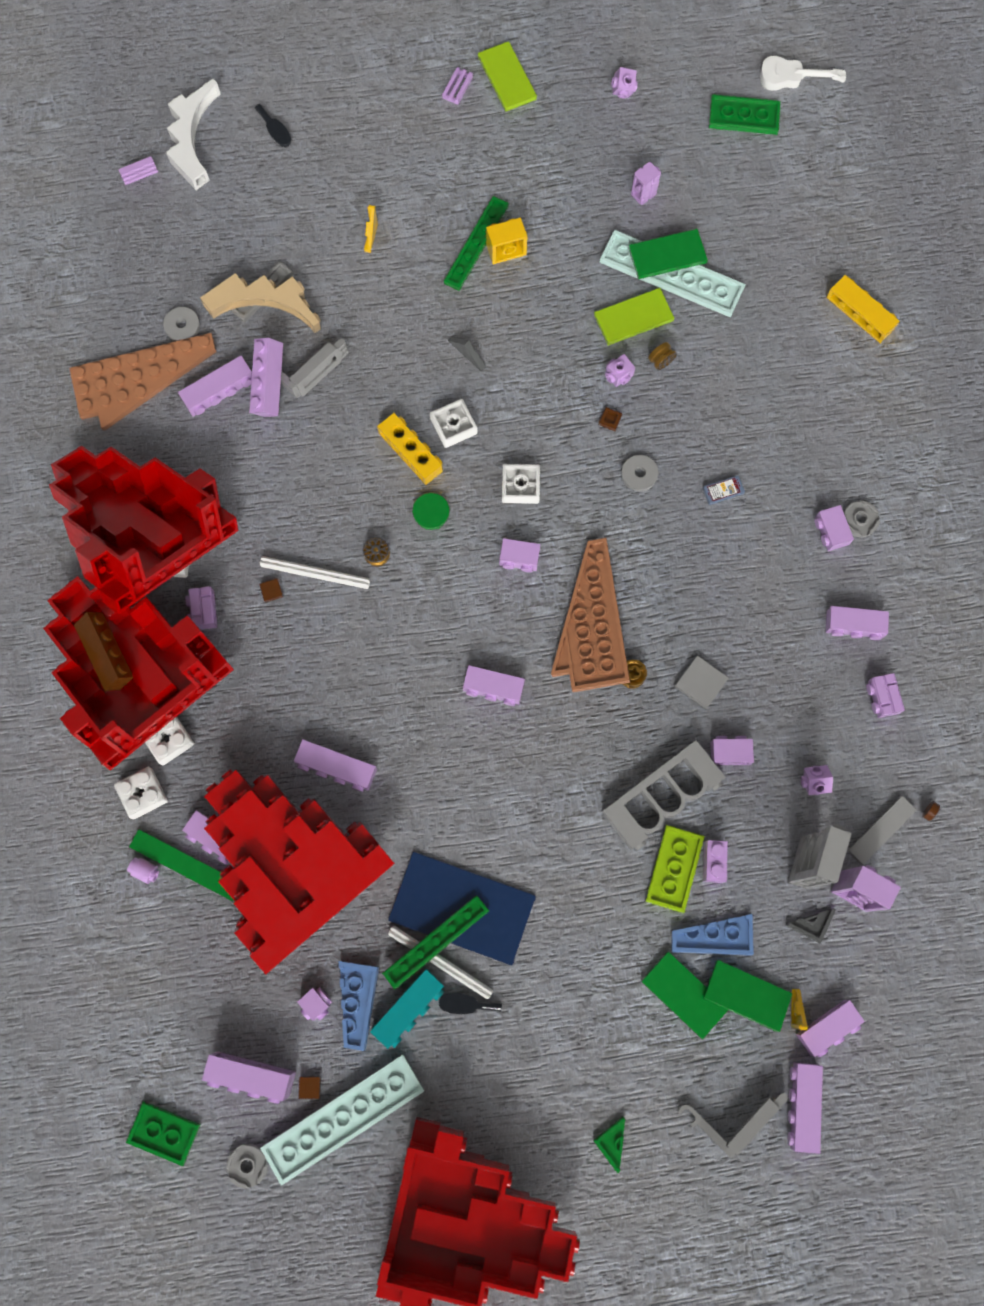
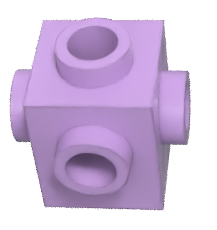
(624, 82)
(619, 371)
(817, 780)

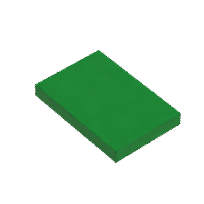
(163, 1133)

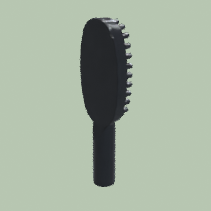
(275, 128)
(465, 1004)

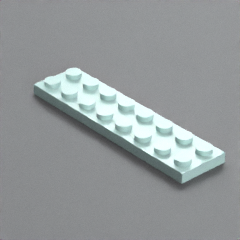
(691, 283)
(342, 1119)

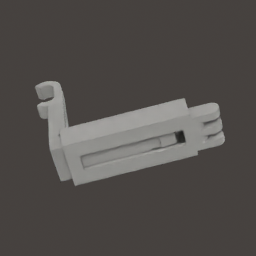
(315, 369)
(746, 1132)

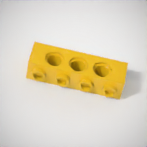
(425, 471)

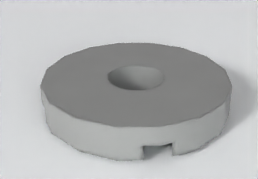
(178, 315)
(643, 463)
(870, 514)
(234, 1166)

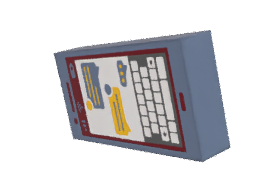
(723, 490)

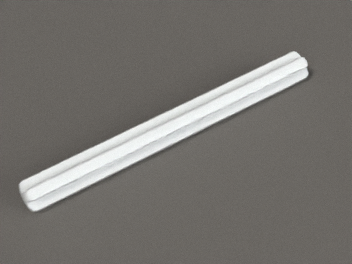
(315, 572)
(444, 964)

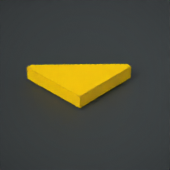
(371, 228)
(798, 1017)

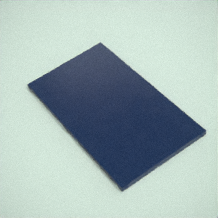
(438, 890)

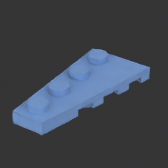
(721, 937)
(358, 993)

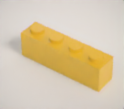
(863, 309)

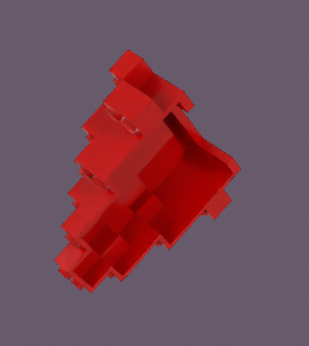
(136, 521)
(167, 667)
(287, 864)
(467, 1229)

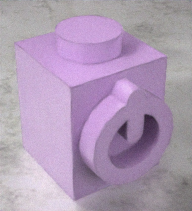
(315, 1004)

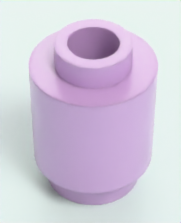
(143, 870)

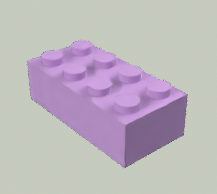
(866, 888)
(248, 1076)

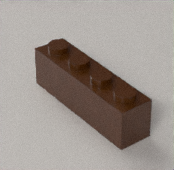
(103, 651)

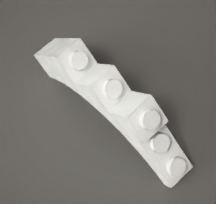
(188, 114)

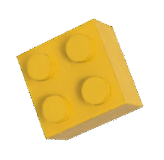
(506, 240)

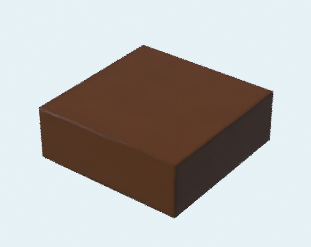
(610, 419)
(271, 590)
(309, 1087)

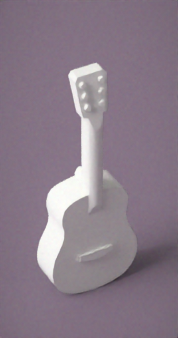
(782, 73)

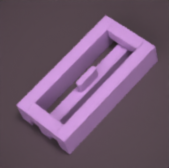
(462, 74)
(138, 170)

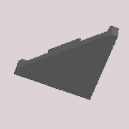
(467, 350)
(814, 925)

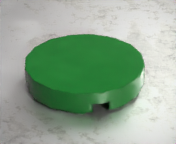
(431, 511)

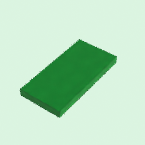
(744, 114)
(667, 254)
(683, 995)
(747, 996)

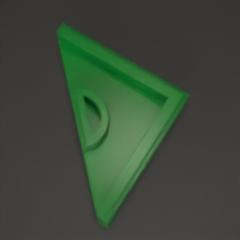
(611, 1143)

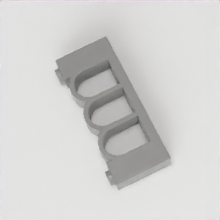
(699, 764)
(820, 857)

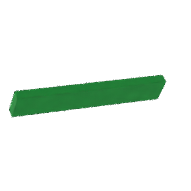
(475, 244)
(178, 862)
(435, 942)

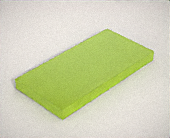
(507, 76)
(634, 316)
(674, 869)

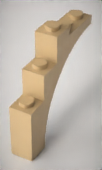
(263, 292)

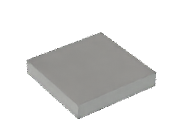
(701, 682)

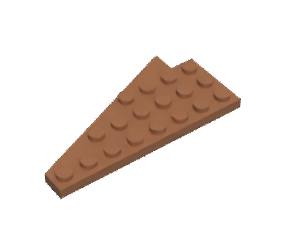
(125, 382)
(592, 634)

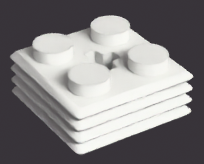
(456, 412)
(510, 483)
(178, 743)
(152, 796)

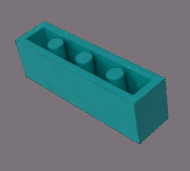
(407, 1008)

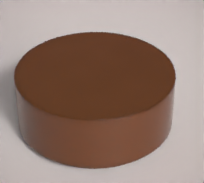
(931, 811)

